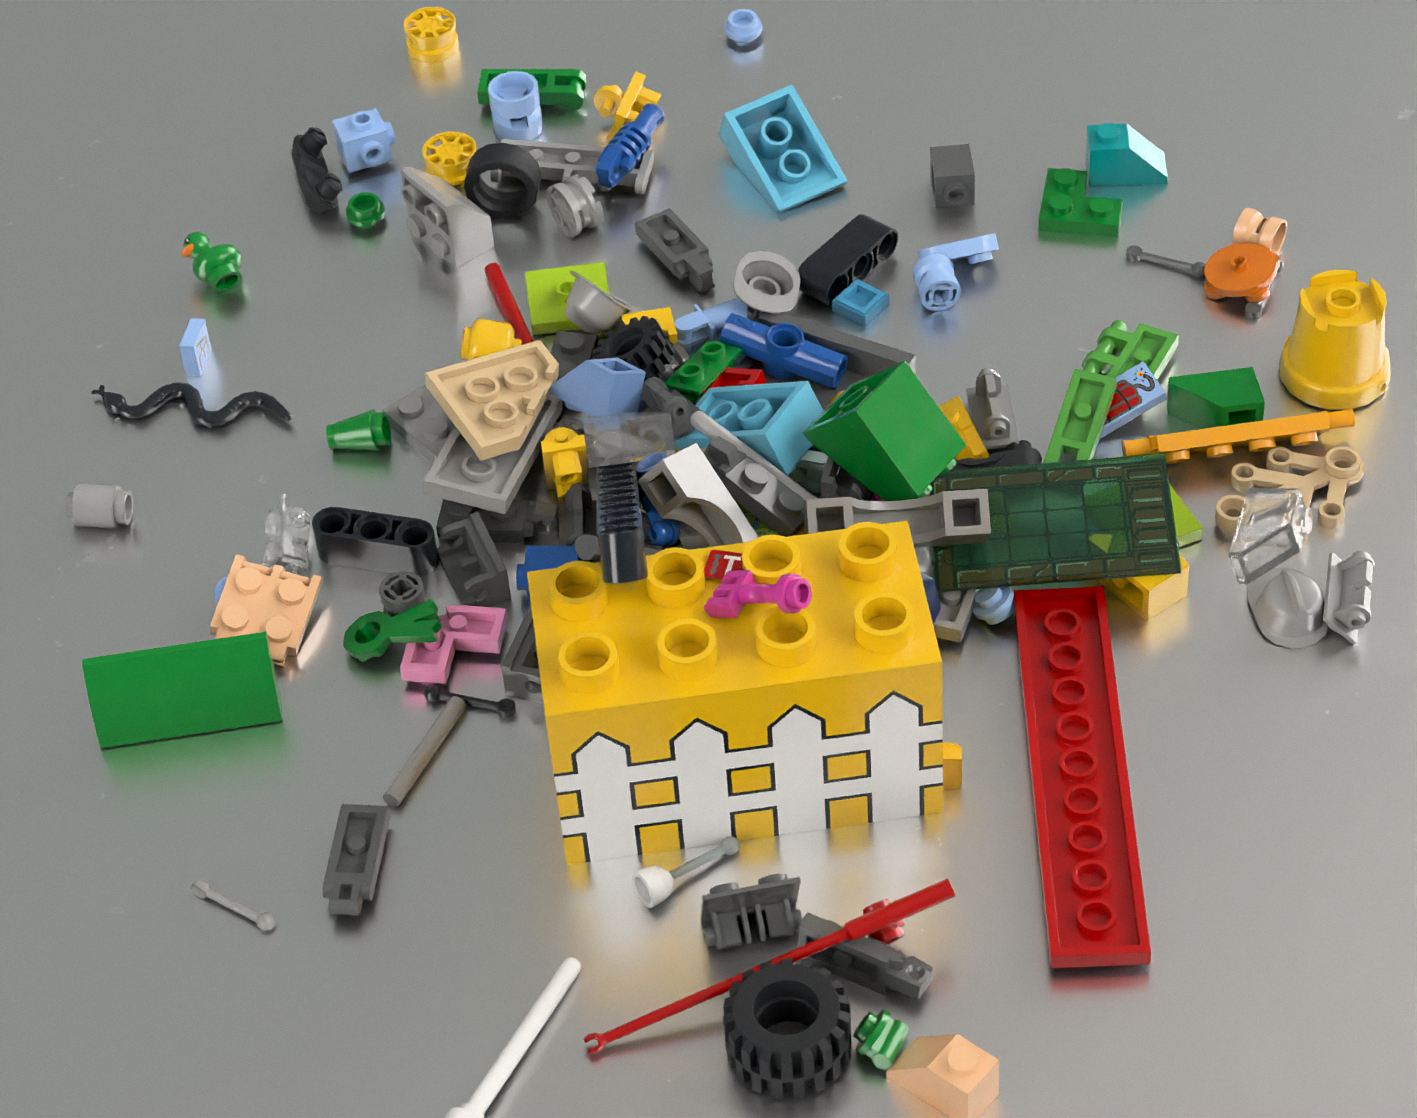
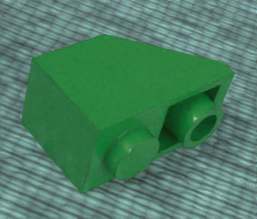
(1216, 398)

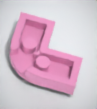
(462, 630)

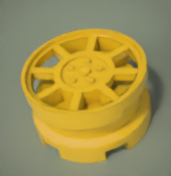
(430, 36)
(449, 158)

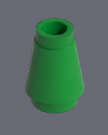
(360, 432)

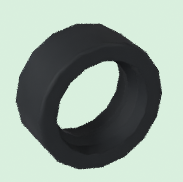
(505, 158)

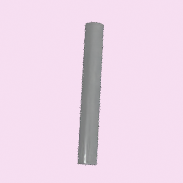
(424, 751)

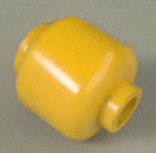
(487, 338)

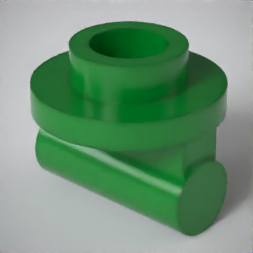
(880, 1038)

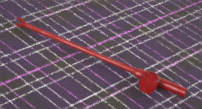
(879, 922)

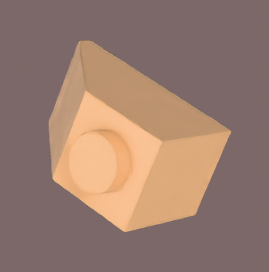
(948, 1074)

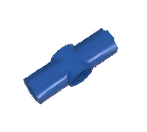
(784, 351)

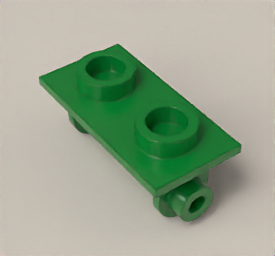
(703, 369)

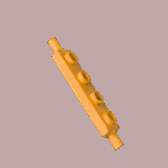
(1257, 435)

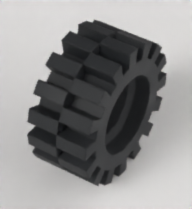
(639, 344)

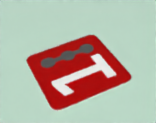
(721, 562)

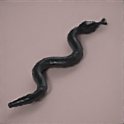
(117, 404)

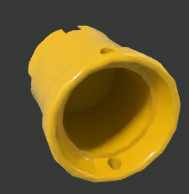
(1337, 343)

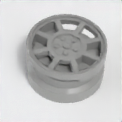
(574, 205)

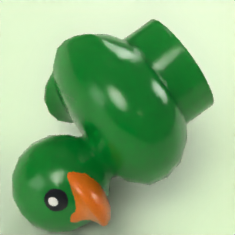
(215, 264)

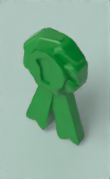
(377, 631)

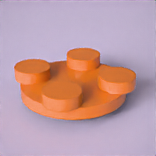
(1240, 272)

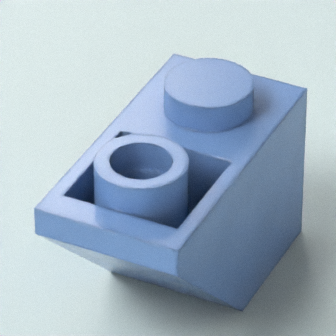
(601, 387)

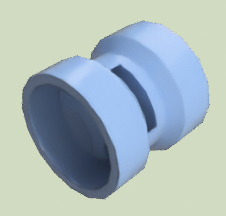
(936, 282)

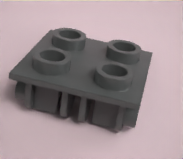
(728, 902)

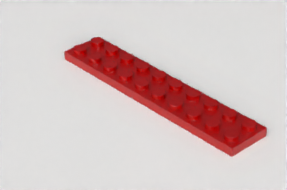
(1080, 780)

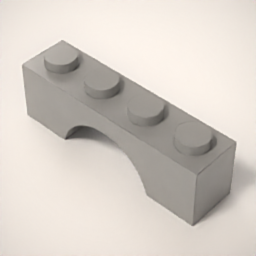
(692, 492)
(933, 520)

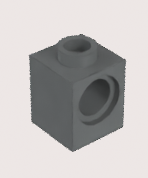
(952, 175)

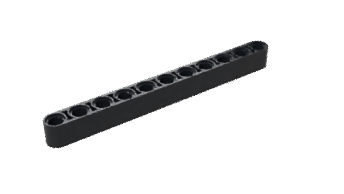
(620, 524)

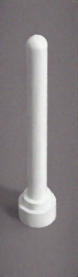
(519, 1042)

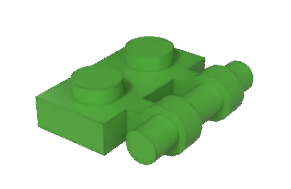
(1145, 344)

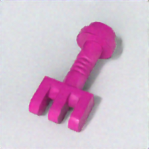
(741, 588)

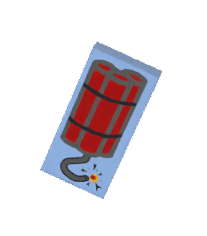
(1134, 395)

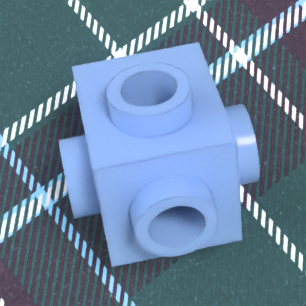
(363, 140)

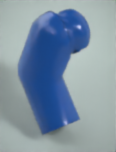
(663, 530)

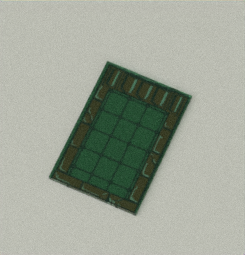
(1064, 524)

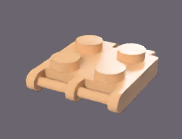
(268, 602)

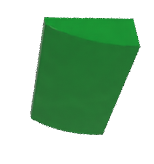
(182, 689)

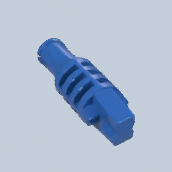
(628, 146)

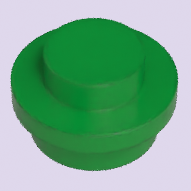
(365, 210)

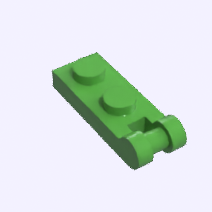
(1081, 416)

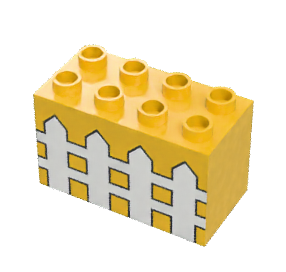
(744, 724)

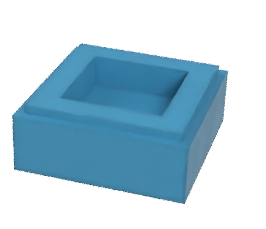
(860, 303)

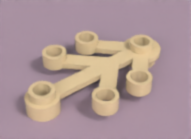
(1338, 468)

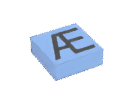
(195, 347)

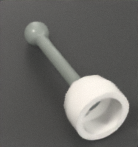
(656, 884)

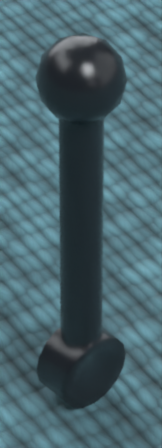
(505, 707)

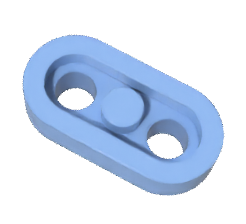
(975, 249)

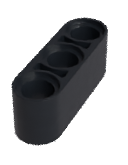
(847, 256)
(375, 541)

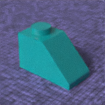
(1122, 157)

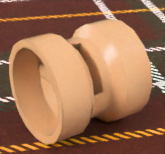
(1257, 229)

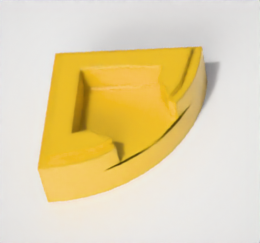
(952, 765)

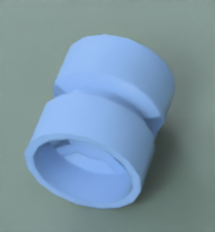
(515, 106)

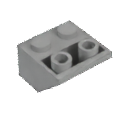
(445, 218)

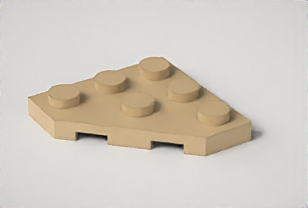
(496, 396)

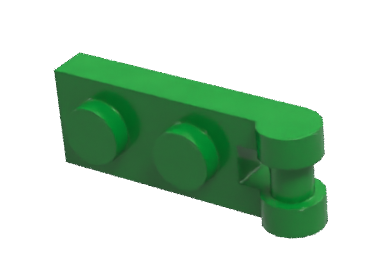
(554, 85)

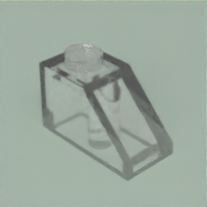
(1268, 531)

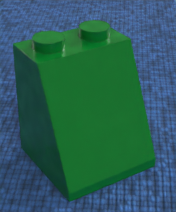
(888, 434)

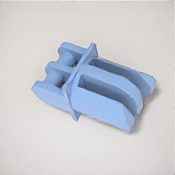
(706, 324)

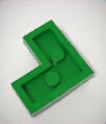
(1071, 212)

